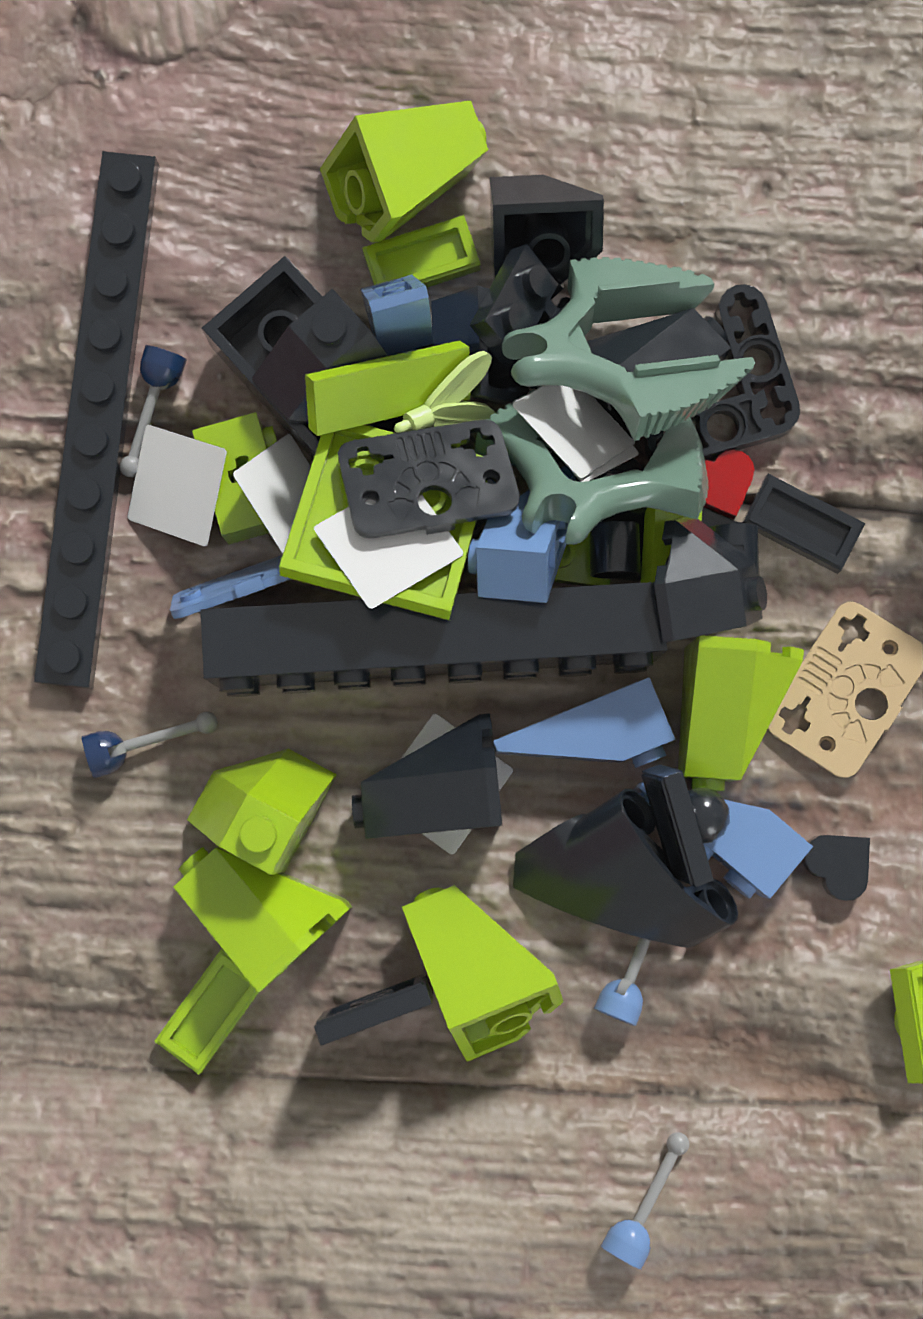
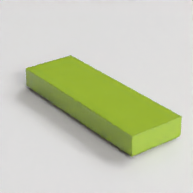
(378, 387)

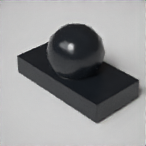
(685, 822)

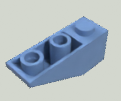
(755, 849)

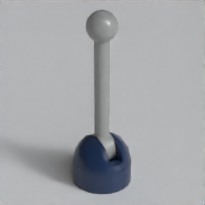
(160, 371)
(108, 751)

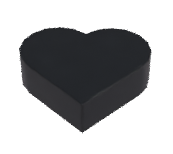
(840, 863)

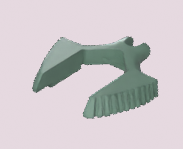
(618, 290)
(670, 482)

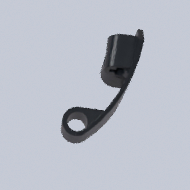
(618, 540)
(611, 877)

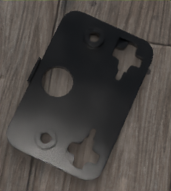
(426, 462)

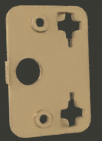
(834, 681)

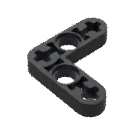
(746, 407)

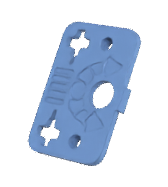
(227, 588)

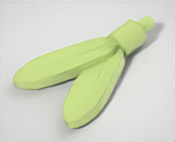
(446, 402)

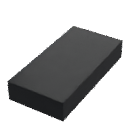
(803, 523)

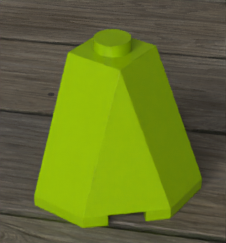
(400, 163)
(728, 704)
(262, 807)
(254, 915)
(478, 972)

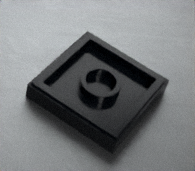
(374, 1009)

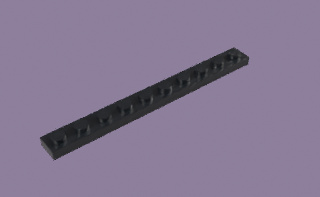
(97, 421)

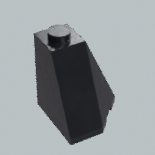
(660, 340)
(435, 788)

